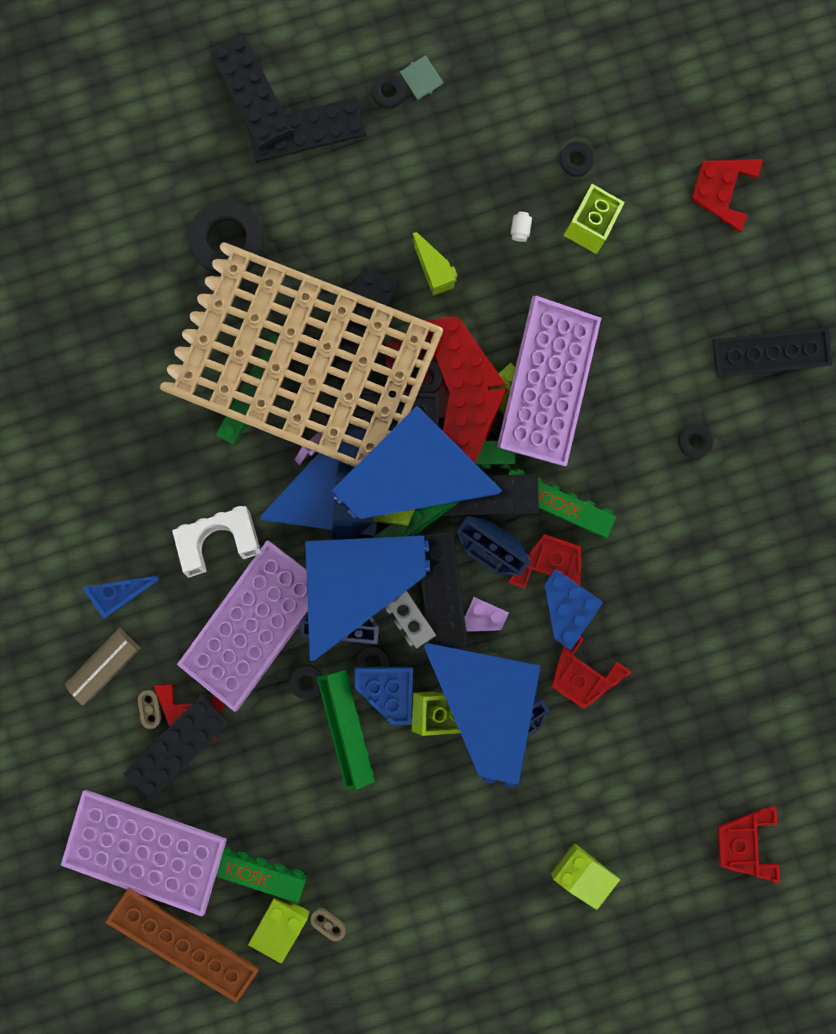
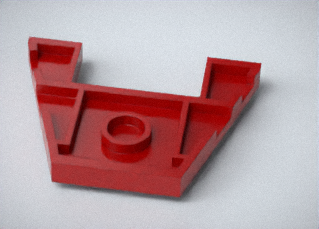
(716, 185)
(550, 555)
(580, 681)
(174, 711)
(740, 845)

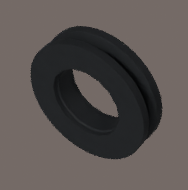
(216, 213)

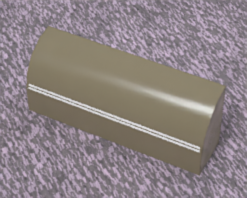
(102, 667)

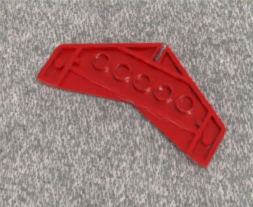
(468, 379)

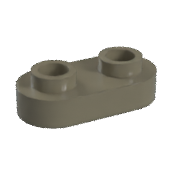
(147, 709)
(326, 925)

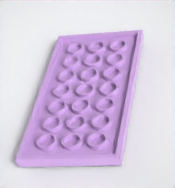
(549, 381)
(249, 627)
(144, 852)

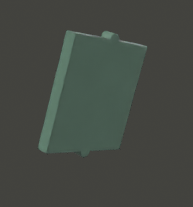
(421, 77)

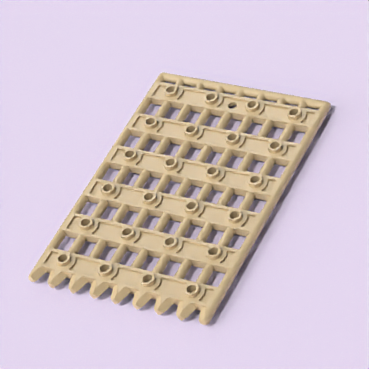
(225, 390)

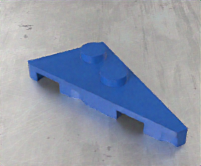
(114, 595)

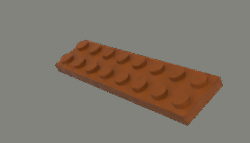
(182, 944)

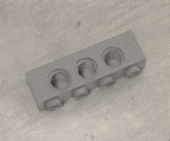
(424, 631)

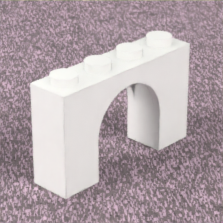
(191, 538)

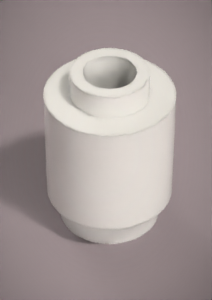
(521, 226)

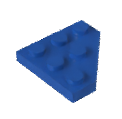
(569, 608)
(387, 691)

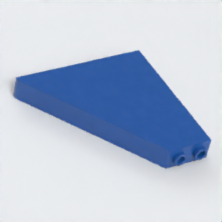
(412, 471)
(309, 497)
(355, 581)
(491, 707)

